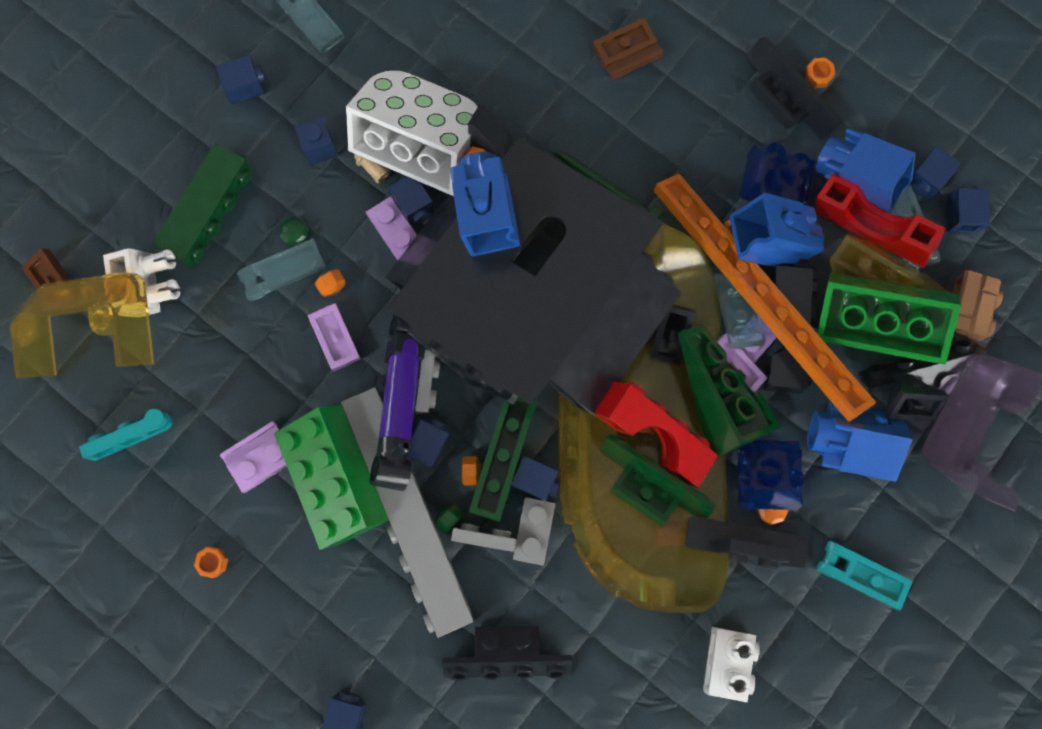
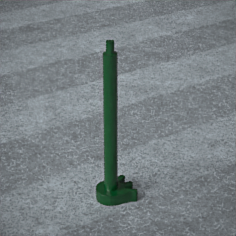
(587, 172)

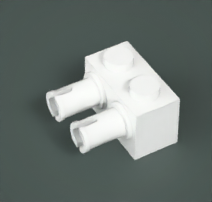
(146, 266)
(730, 664)

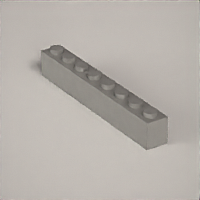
(412, 528)

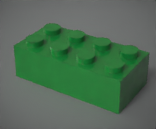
(889, 318)
(330, 476)

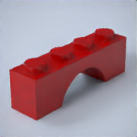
(907, 237)
(682, 453)

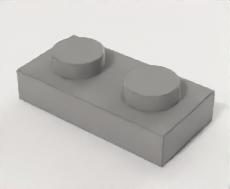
(426, 397)
(534, 531)
(470, 535)

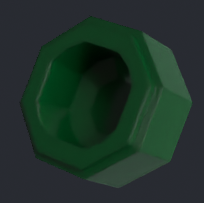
(294, 232)
(449, 518)

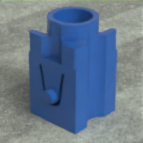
(871, 163)
(484, 204)
(776, 231)
(865, 446)

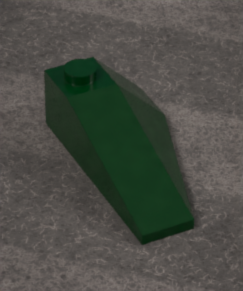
(724, 403)

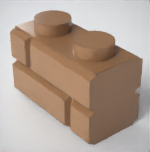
(978, 300)

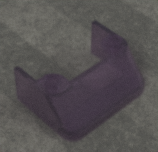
(967, 416)

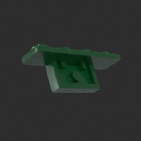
(650, 487)

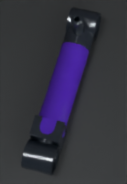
(403, 354)

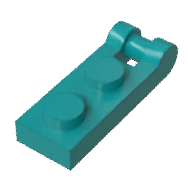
(126, 435)
(865, 576)

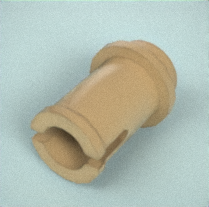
(376, 170)

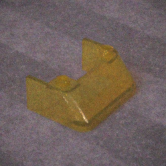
(114, 308)

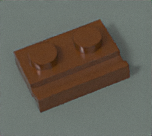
(627, 49)

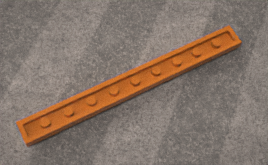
(765, 299)

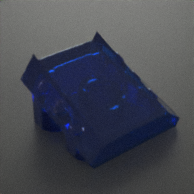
(777, 173)
(770, 475)

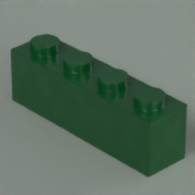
(204, 205)
(502, 459)

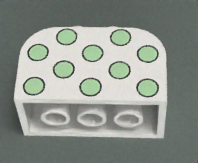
(410, 127)

